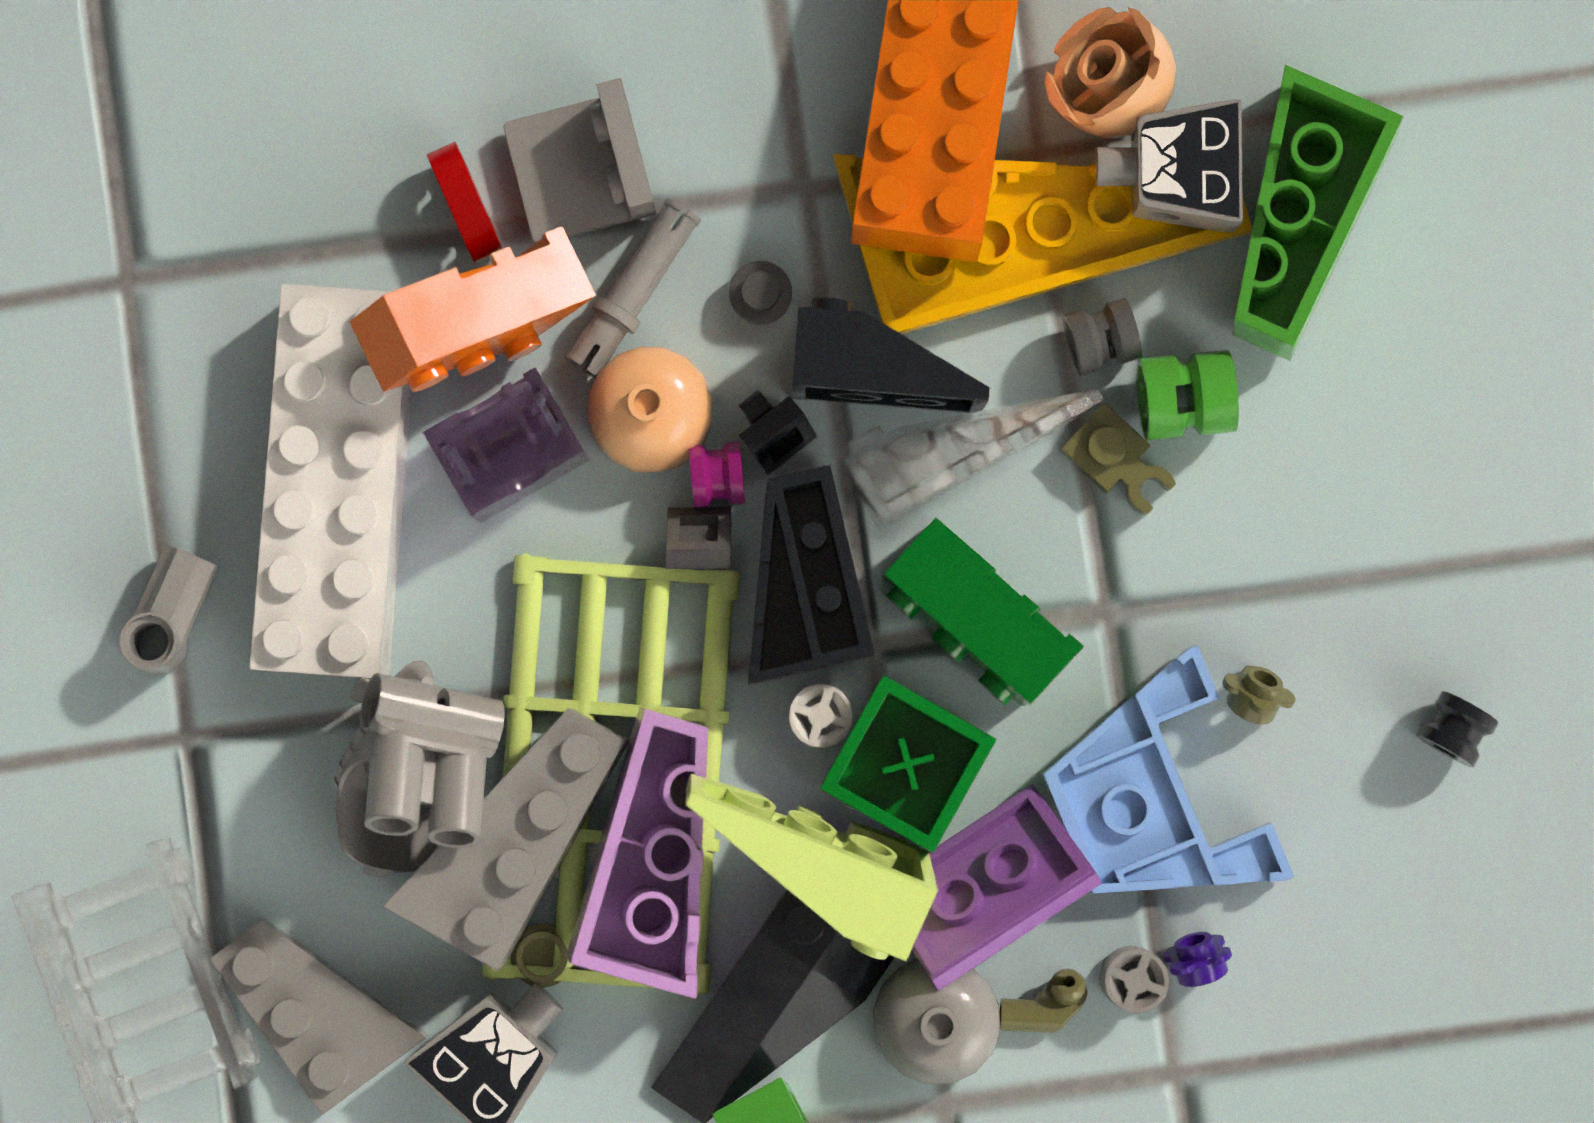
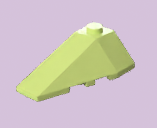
(854, 880)

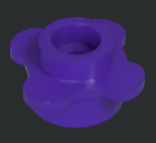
(1198, 959)

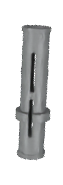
(632, 289)

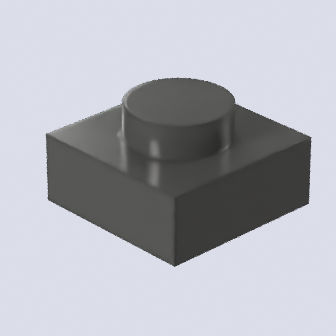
(698, 538)

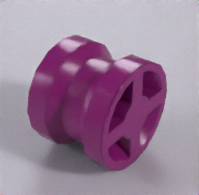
(717, 474)

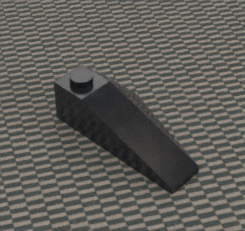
(773, 1003)

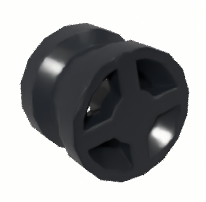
(1457, 729)

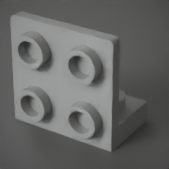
(580, 165)

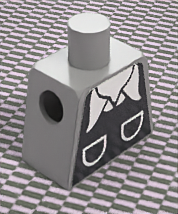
(1182, 166)
(490, 1057)

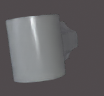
(168, 602)

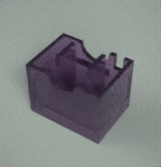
(506, 446)

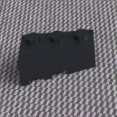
(807, 582)

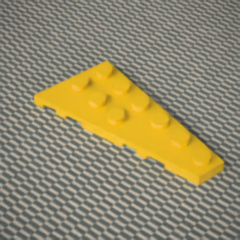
(1040, 235)

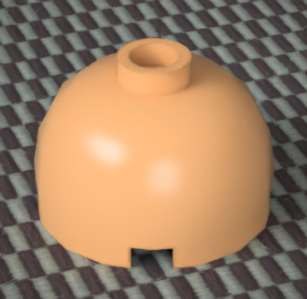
(1111, 72)
(649, 409)

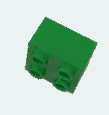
(907, 763)

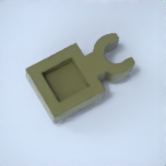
(1110, 452)

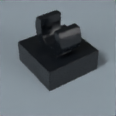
(775, 431)

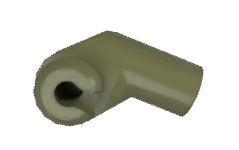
(1049, 1009)

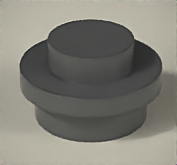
(760, 292)

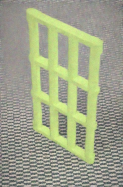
(529, 577)

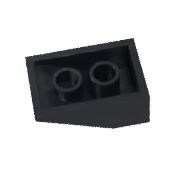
(865, 362)

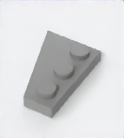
(312, 1015)

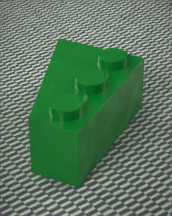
(979, 615)

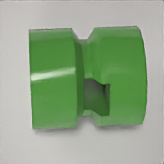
(1209, 395)

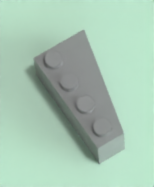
(489, 891)

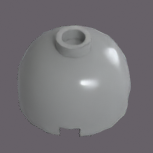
(936, 1032)

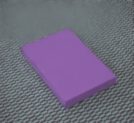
(998, 885)

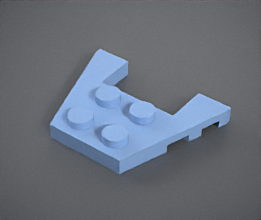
(1131, 808)

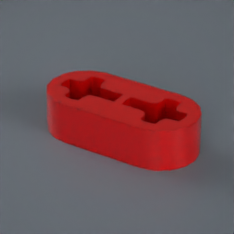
(464, 201)

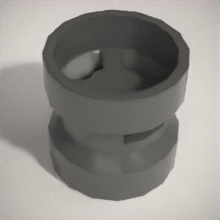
(1102, 336)

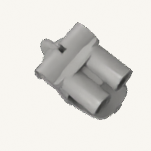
(413, 770)

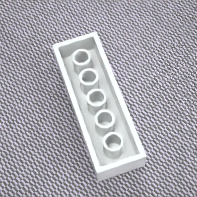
(329, 495)

